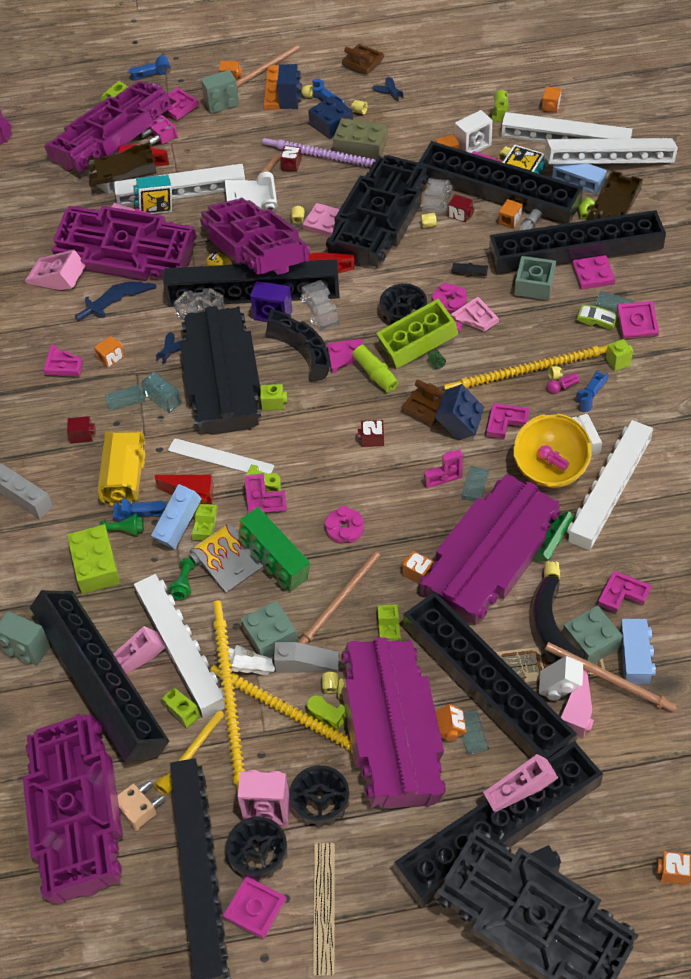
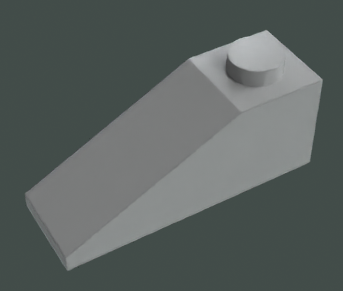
(303, 658)

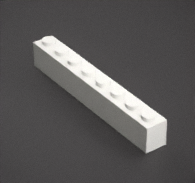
(543, 128)
(610, 150)
(186, 183)
(610, 485)
(180, 646)

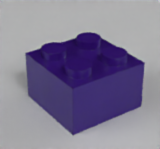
(270, 296)

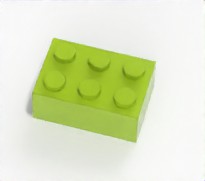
(93, 559)

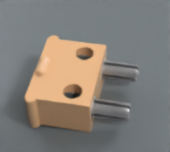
(136, 807)

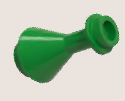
(130, 525)
(180, 587)

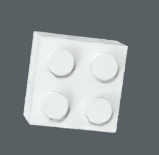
(474, 132)

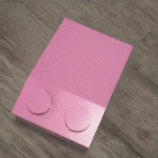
(56, 271)

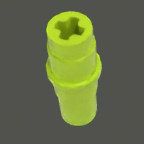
(375, 368)

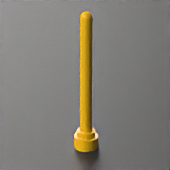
(164, 783)

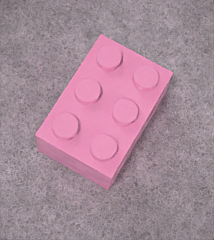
(265, 796)

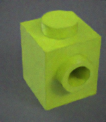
(619, 354)
(273, 397)

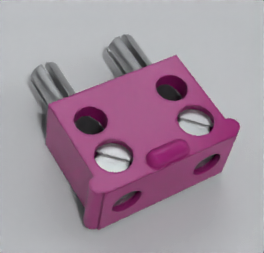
(162, 130)

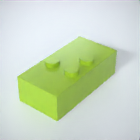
(417, 333)

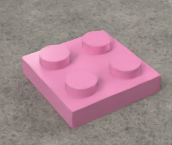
(321, 219)

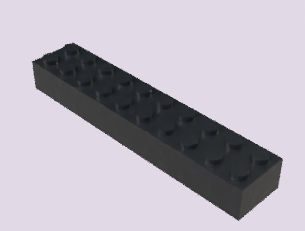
(502, 182)
(579, 240)
(238, 280)
(99, 676)
(488, 678)
(428, 864)
(199, 871)

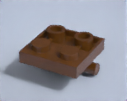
(362, 58)
(424, 402)

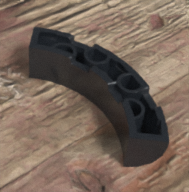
(303, 339)
(543, 622)

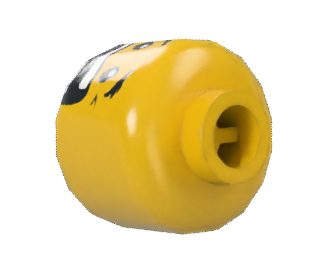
(218, 259)

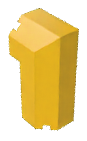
(121, 466)

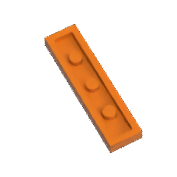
(271, 99)

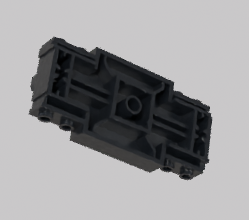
(378, 210)
(220, 370)
(534, 913)

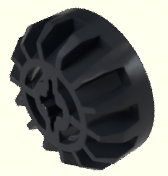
(400, 300)
(317, 782)
(260, 834)

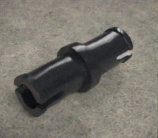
(470, 269)

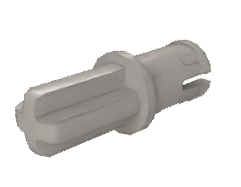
(530, 221)

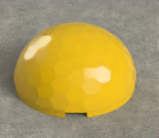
(562, 435)

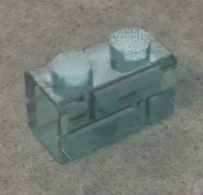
(161, 392)

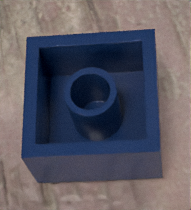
(289, 86)
(327, 116)
(460, 412)

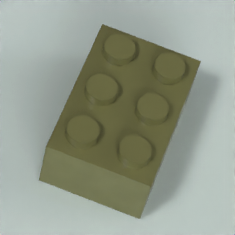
(360, 138)

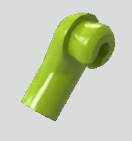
(586, 203)

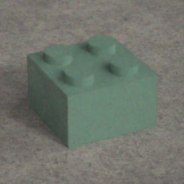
(220, 91)
(535, 278)
(267, 627)
(593, 635)
(23, 639)

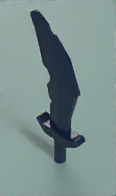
(113, 295)

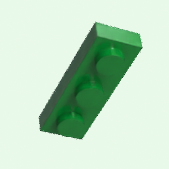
(554, 536)

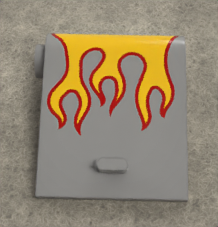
(225, 558)

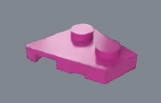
(342, 352)
(62, 363)

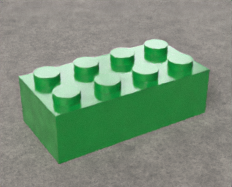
(273, 549)

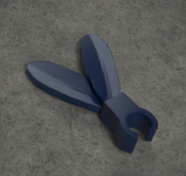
(390, 89)
(169, 347)

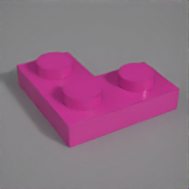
(181, 104)
(505, 415)
(449, 471)
(258, 496)
(621, 587)

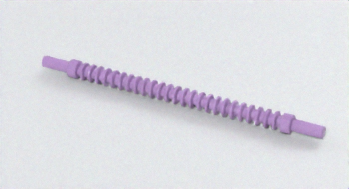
(280, 144)

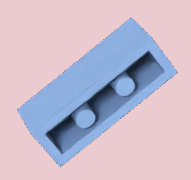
(583, 175)
(176, 516)
(637, 651)

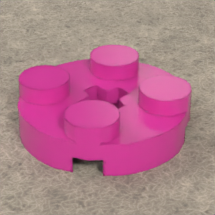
(455, 292)
(341, 516)

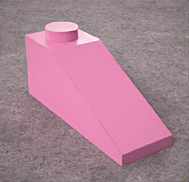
(139, 649)
(579, 709)
(521, 783)

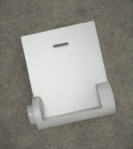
(259, 192)

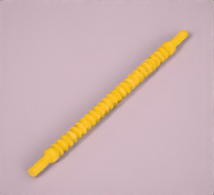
(595, 351)
(220, 627)
(288, 710)

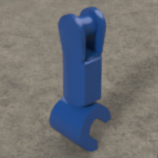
(150, 69)
(320, 91)
(586, 396)
(124, 510)

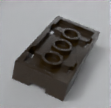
(128, 164)
(617, 198)

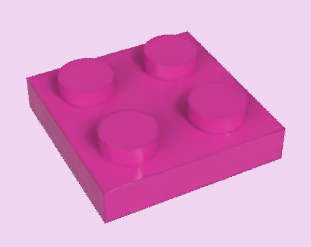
(593, 272)
(637, 319)
(254, 907)

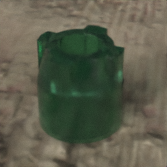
(436, 359)

